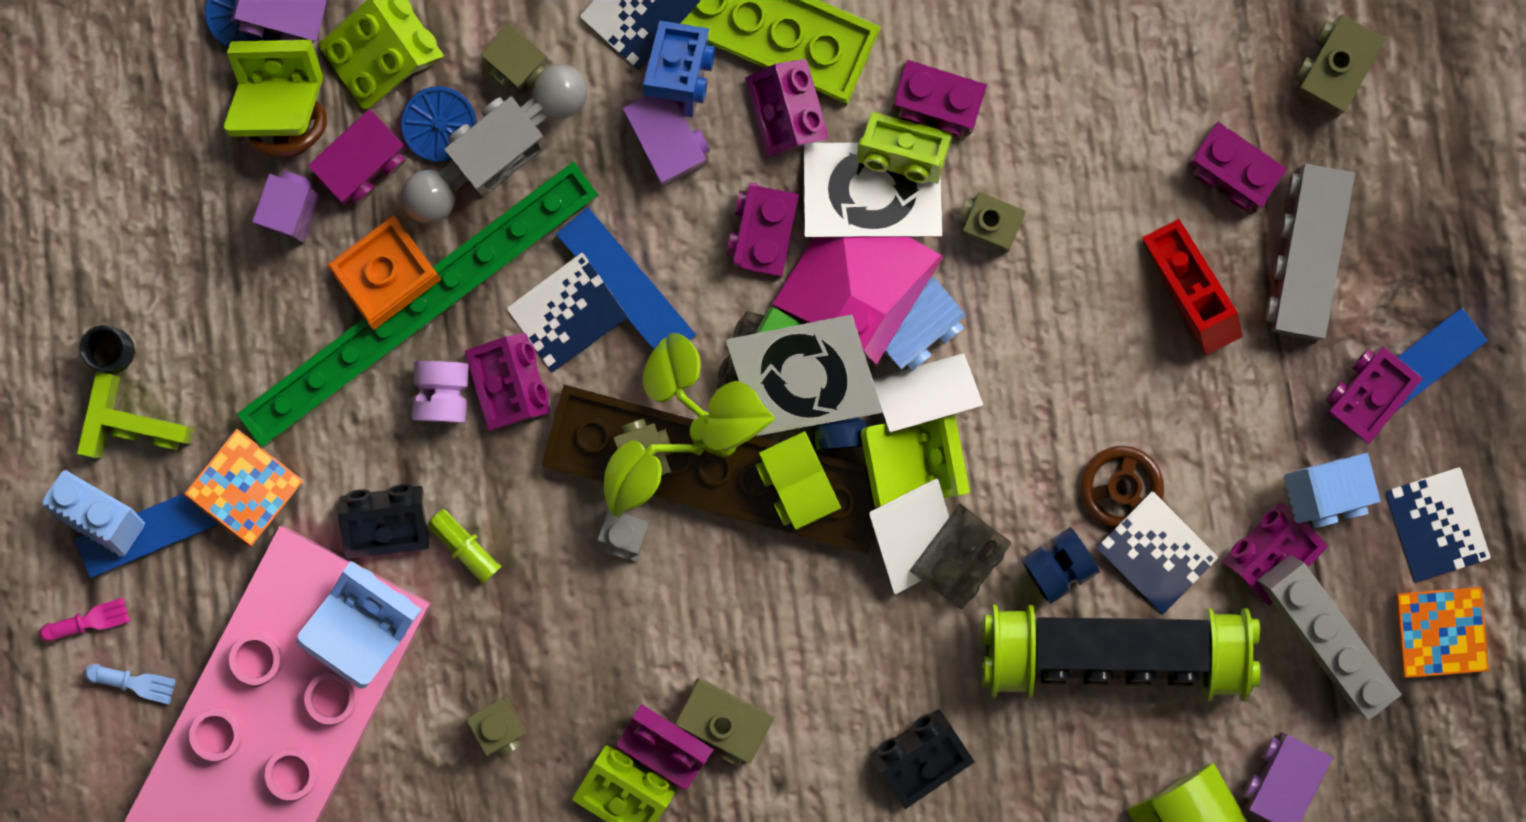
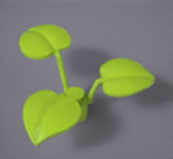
(732, 419)

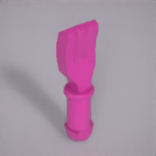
(100, 617)

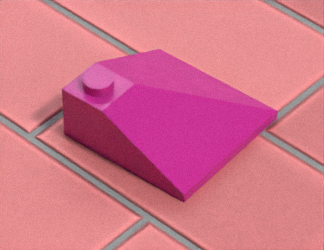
(860, 277)

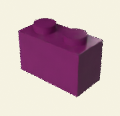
(359, 159)

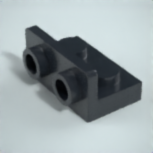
(383, 521)
(921, 758)

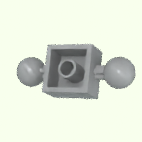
(495, 144)

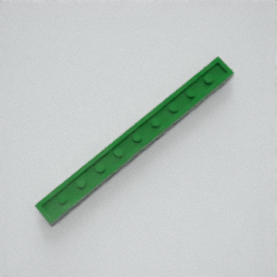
(460, 275)

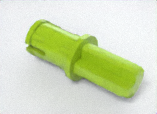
(463, 546)

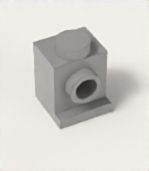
(623, 535)

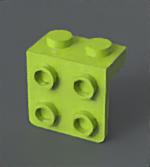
(379, 49)
(274, 87)
(914, 457)

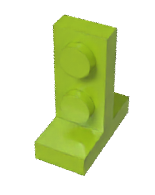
(125, 425)

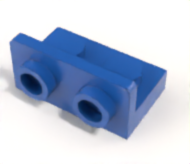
(678, 64)

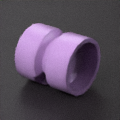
(440, 391)

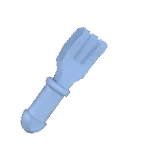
(146, 685)

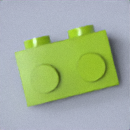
(904, 148)

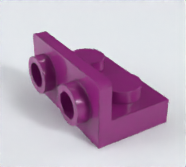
(938, 98)
(786, 107)
(1236, 167)
(764, 230)
(508, 381)
(1372, 393)
(1271, 543)
(663, 747)

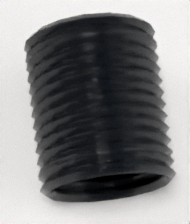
(87, 346)

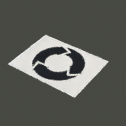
(854, 201)
(807, 373)

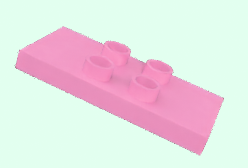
(267, 718)

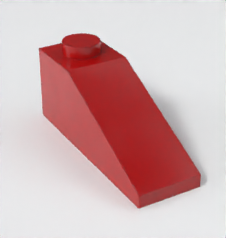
(1193, 287)

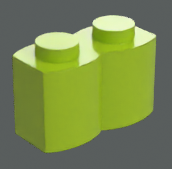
(798, 480)

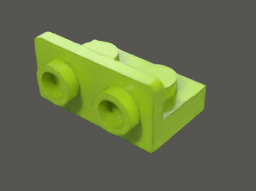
(623, 790)

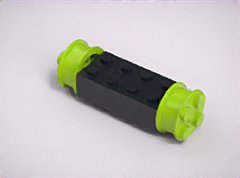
(1120, 648)

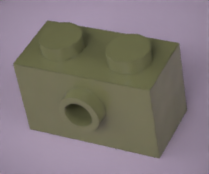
(1339, 64)
(724, 722)

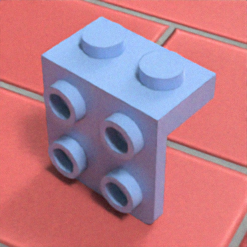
(358, 626)

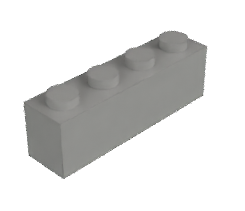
(1311, 251)
(1329, 637)

